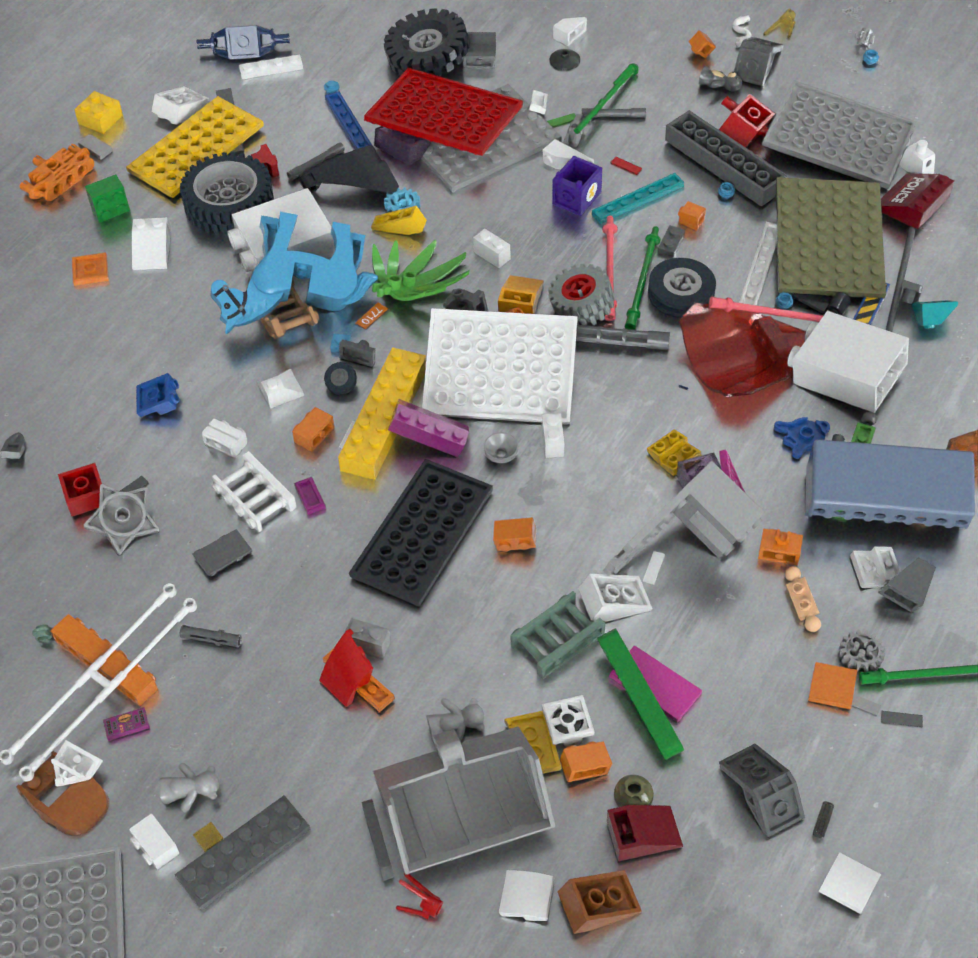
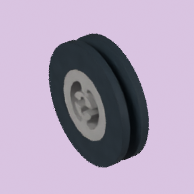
(680, 284)

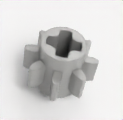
(864, 37)

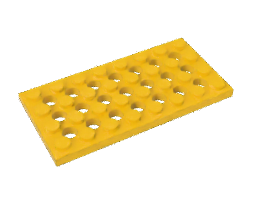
(184, 141)

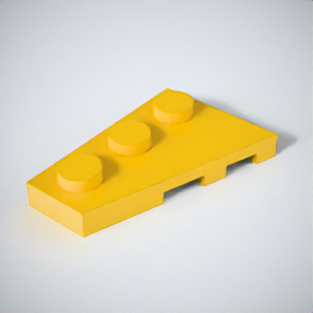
(537, 734)

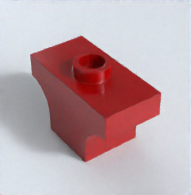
(270, 161)

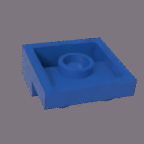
(157, 395)

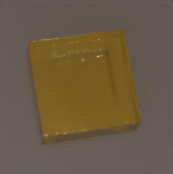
(207, 836)

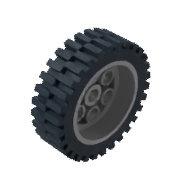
(222, 188)

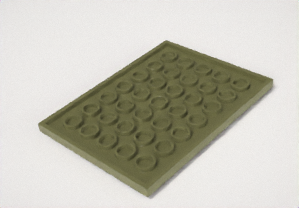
(830, 237)

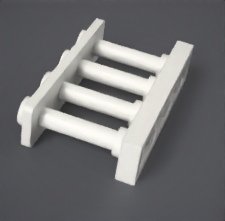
(261, 476)

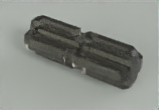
(823, 819)

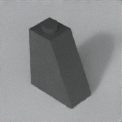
(910, 585)

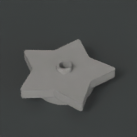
(117, 503)

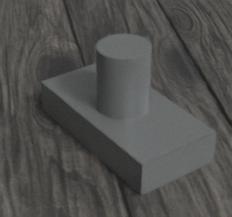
(910, 291)
(357, 352)

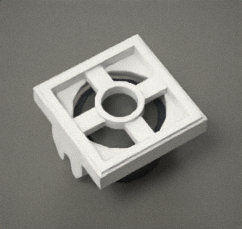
(568, 723)

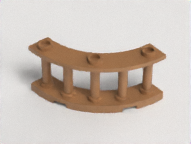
(278, 329)

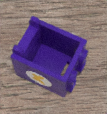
(577, 185)

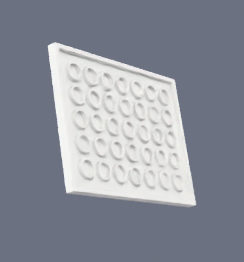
(500, 365)

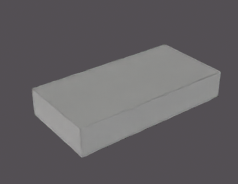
(95, 146)

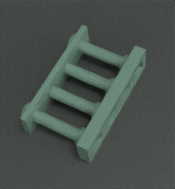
(562, 652)

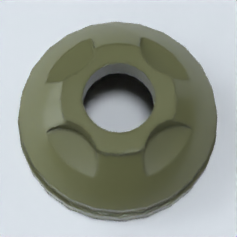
(624, 797)

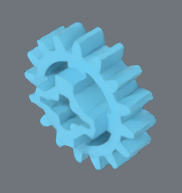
(401, 199)

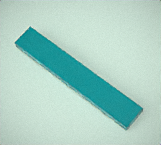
(638, 198)

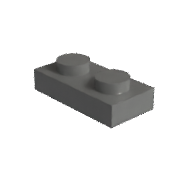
(671, 241)

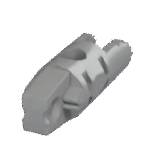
(571, 135)

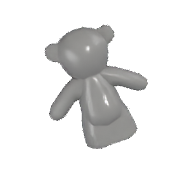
(470, 716)
(180, 787)

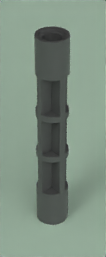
(623, 337)

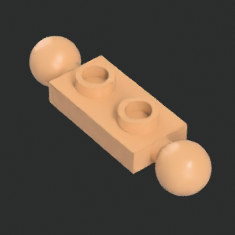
(802, 599)

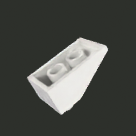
(178, 104)
(150, 243)
(613, 596)

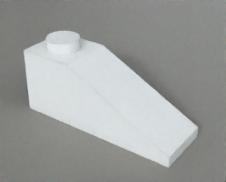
(558, 154)

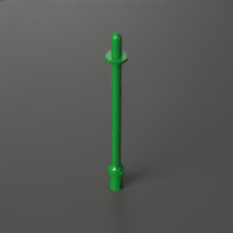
(633, 313)
(882, 676)

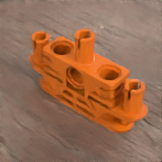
(57, 173)

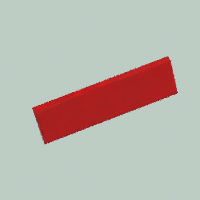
(626, 165)

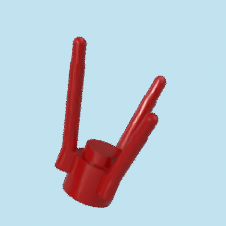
(430, 903)

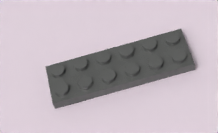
(242, 852)

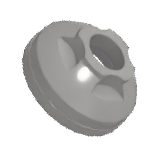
(501, 442)

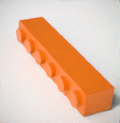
(88, 646)

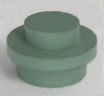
(42, 632)

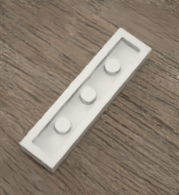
(271, 66)

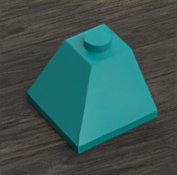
(933, 312)

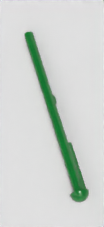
(632, 69)

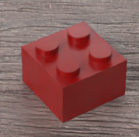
(81, 488)

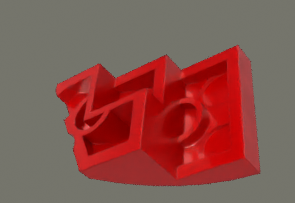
(346, 669)

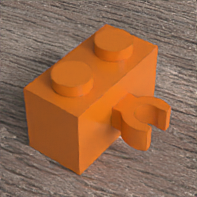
(780, 546)

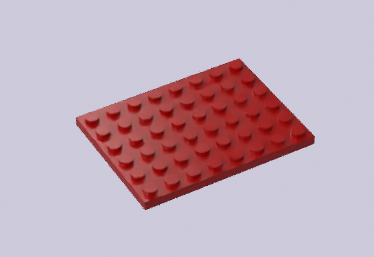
(444, 111)

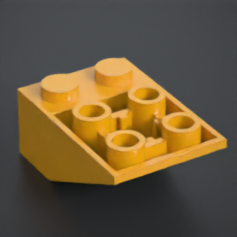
(520, 293)

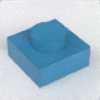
(337, 339)

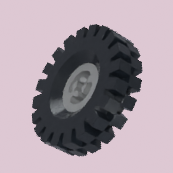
(427, 42)

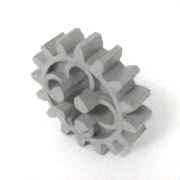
(874, 651)

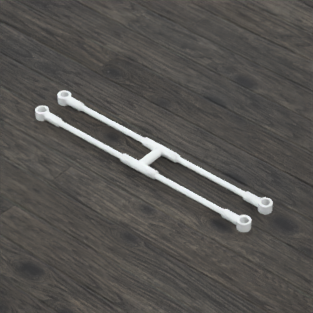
(92, 672)

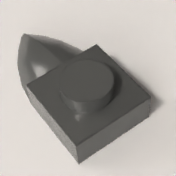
(13, 446)

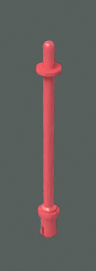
(610, 229)
(728, 304)

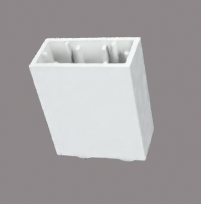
(309, 234)
(849, 360)

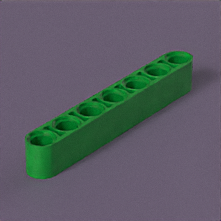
(640, 694)

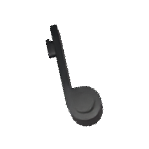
(825, 303)

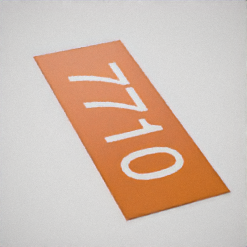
(372, 315)

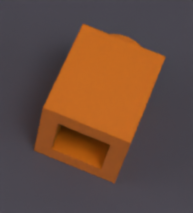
(692, 215)

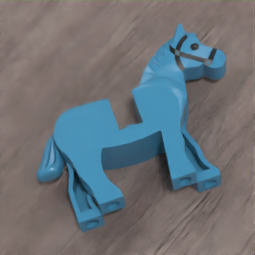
(331, 282)

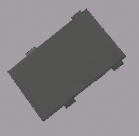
(222, 552)

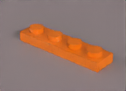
(373, 692)

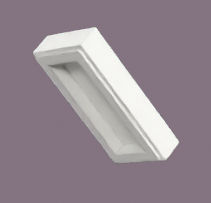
(538, 102)

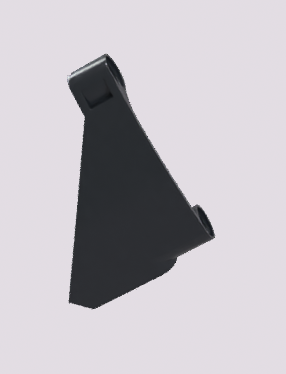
(355, 168)

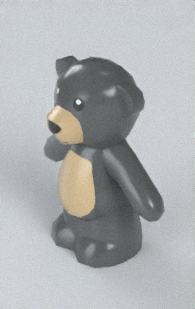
(719, 79)

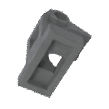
(465, 300)

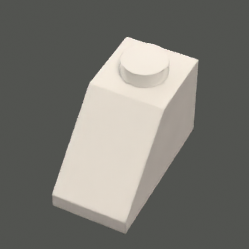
(569, 29)

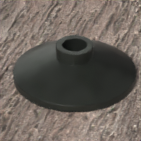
(564, 59)

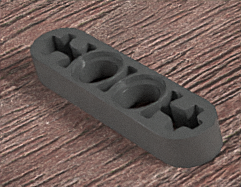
(377, 840)

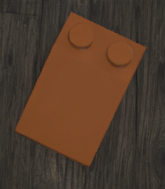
(598, 900)

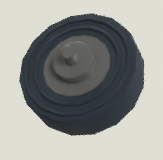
(340, 378)

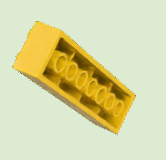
(370, 438)

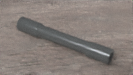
(633, 112)
(301, 169)

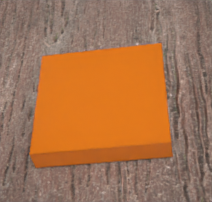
(90, 269)
(832, 685)

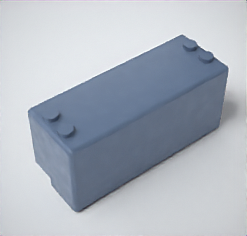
(890, 483)

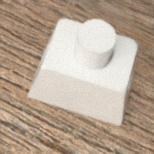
(918, 158)

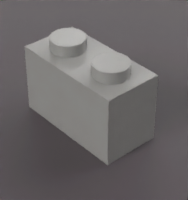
(372, 638)

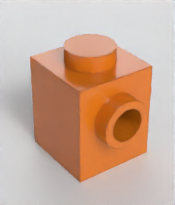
(701, 44)

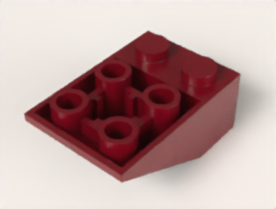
(642, 830)

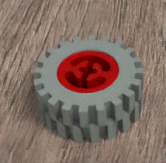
(596, 291)

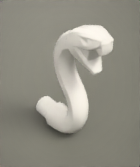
(739, 21)

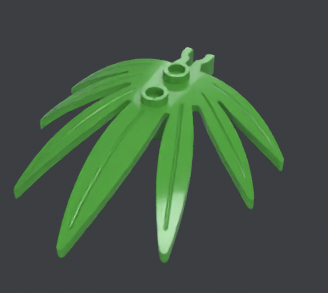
(408, 285)

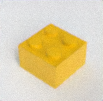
(98, 112)

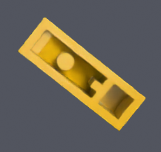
(402, 221)

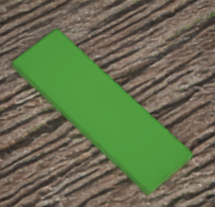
(562, 120)

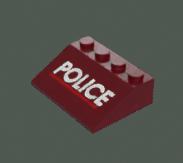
(916, 197)

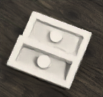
(875, 566)
(850, 883)
(526, 895)

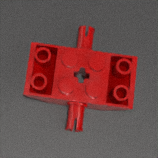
(747, 120)

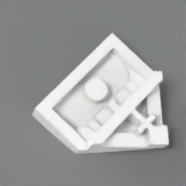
(74, 765)

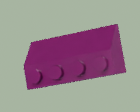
(429, 428)

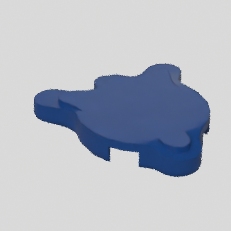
(802, 434)

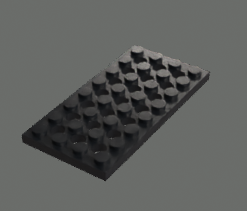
(399, 548)

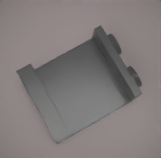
(481, 50)

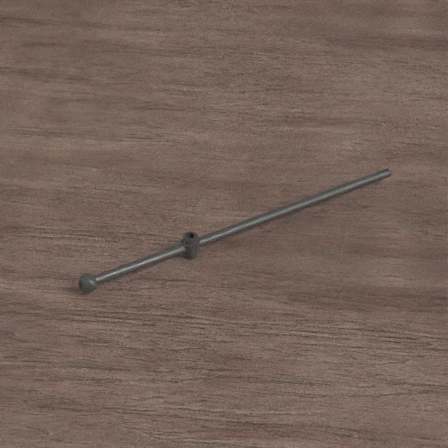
(869, 417)

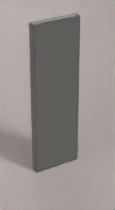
(137, 484)
(902, 718)

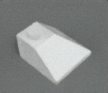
(280, 388)

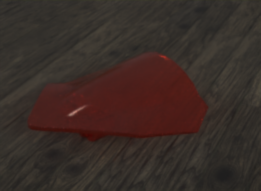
(738, 349)

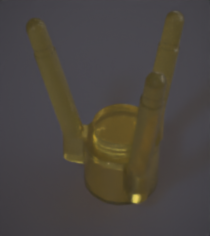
(786, 19)

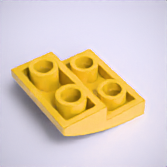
(671, 450)

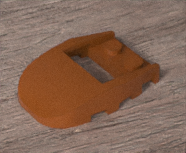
(74, 810)

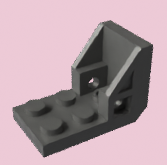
(756, 59)
(767, 788)

